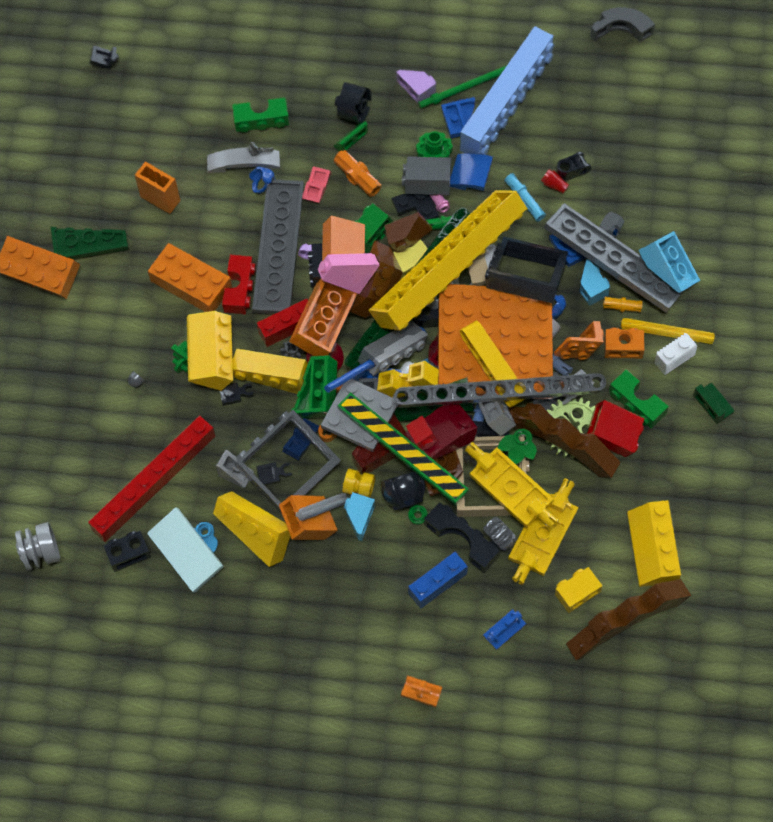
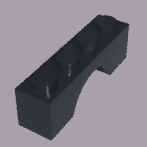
(444, 521)

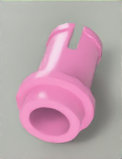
(441, 204)

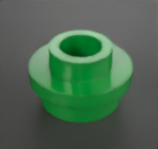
(417, 509)

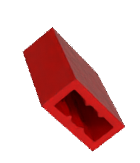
(616, 428)

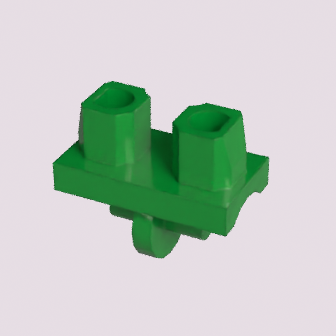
(181, 357)

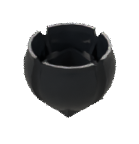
(403, 490)

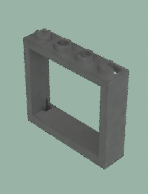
(271, 431)

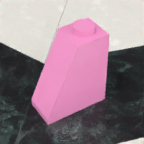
(348, 270)

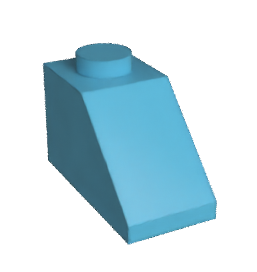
(359, 512)

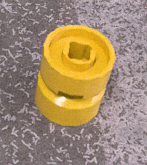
(358, 483)

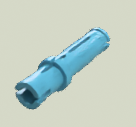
(530, 203)

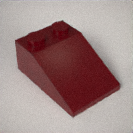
(451, 428)

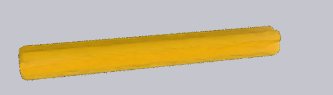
(667, 330)

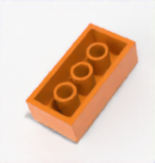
(37, 267)
(189, 278)
(322, 318)

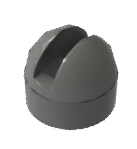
(135, 380)

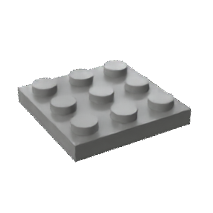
(343, 426)

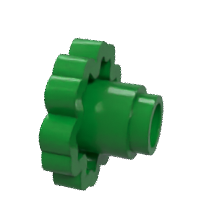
(434, 145)

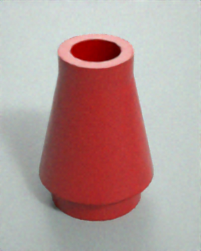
(554, 181)

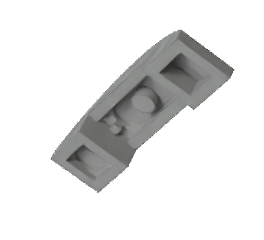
(241, 157)

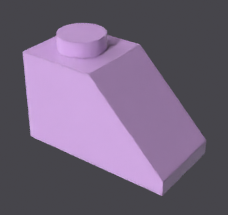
(416, 84)

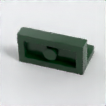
(713, 402)

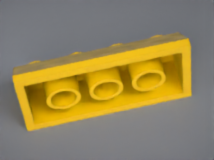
(210, 349)
(654, 543)

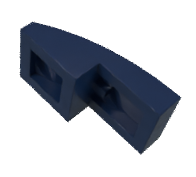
(298, 442)

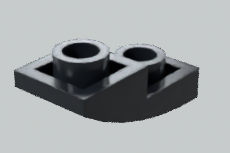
(427, 321)

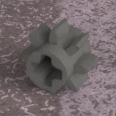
(295, 352)

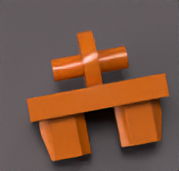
(421, 691)

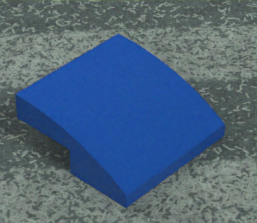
(471, 171)

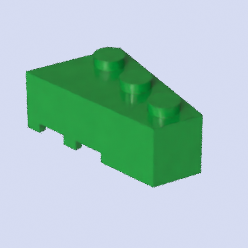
(374, 223)
(312, 398)

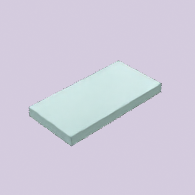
(185, 549)

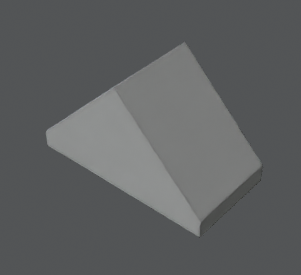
(228, 471)

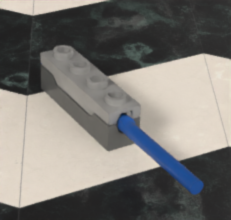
(385, 352)

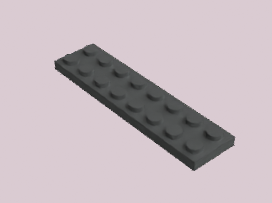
(278, 246)
(611, 256)

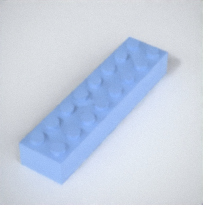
(507, 93)

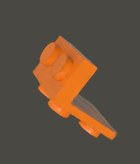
(582, 346)

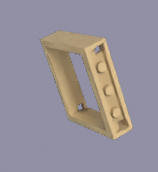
(478, 511)

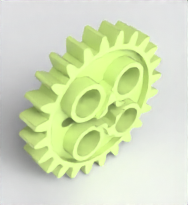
(583, 422)

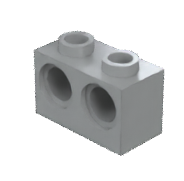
(497, 416)

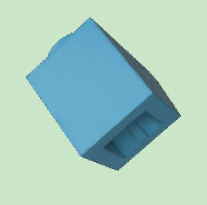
(593, 285)

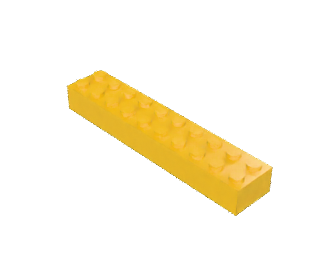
(448, 260)

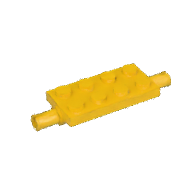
(511, 487)
(538, 542)

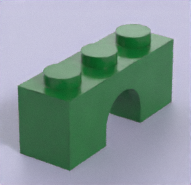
(275, 116)
(623, 390)

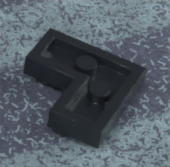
(420, 202)

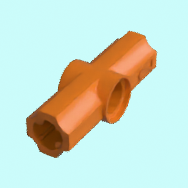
(357, 173)

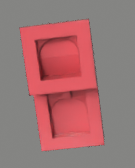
(316, 185)

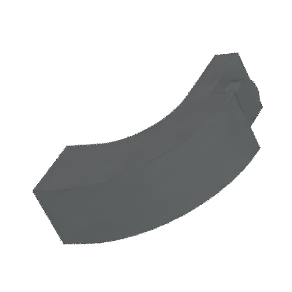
(623, 19)

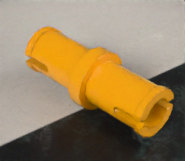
(622, 304)

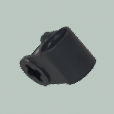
(574, 166)

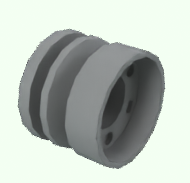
(37, 546)

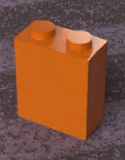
(157, 187)
(342, 237)
(313, 528)

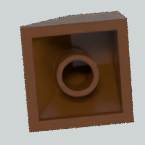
(407, 231)

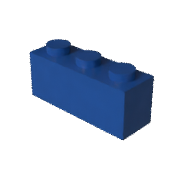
(437, 580)

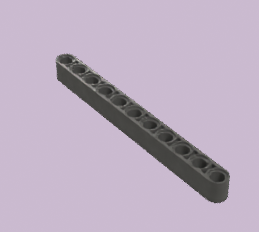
(508, 386)

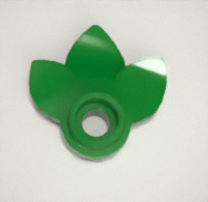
(517, 449)

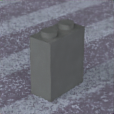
(427, 175)

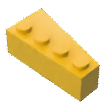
(269, 369)
(254, 527)

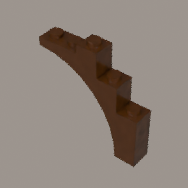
(564, 435)
(631, 611)

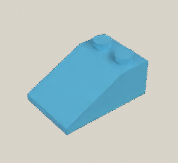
(670, 262)

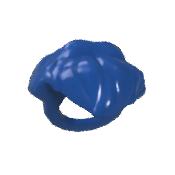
(256, 175)
(558, 309)

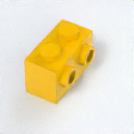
(578, 589)

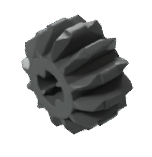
(499, 533)

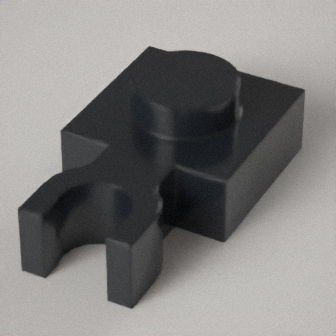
(232, 393)
(270, 473)

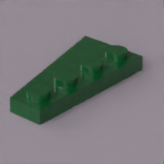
(87, 242)

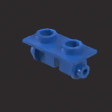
(505, 629)

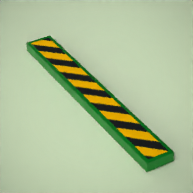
(403, 448)

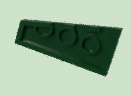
(415, 412)

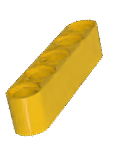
(489, 357)

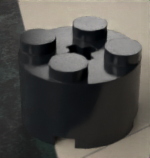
(353, 102)

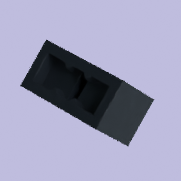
(128, 556)

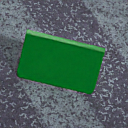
(352, 137)

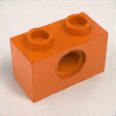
(615, 349)

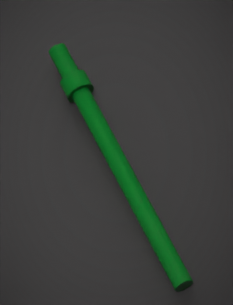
(436, 98)

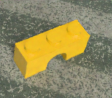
(419, 375)

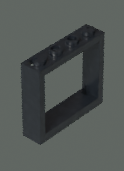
(521, 285)

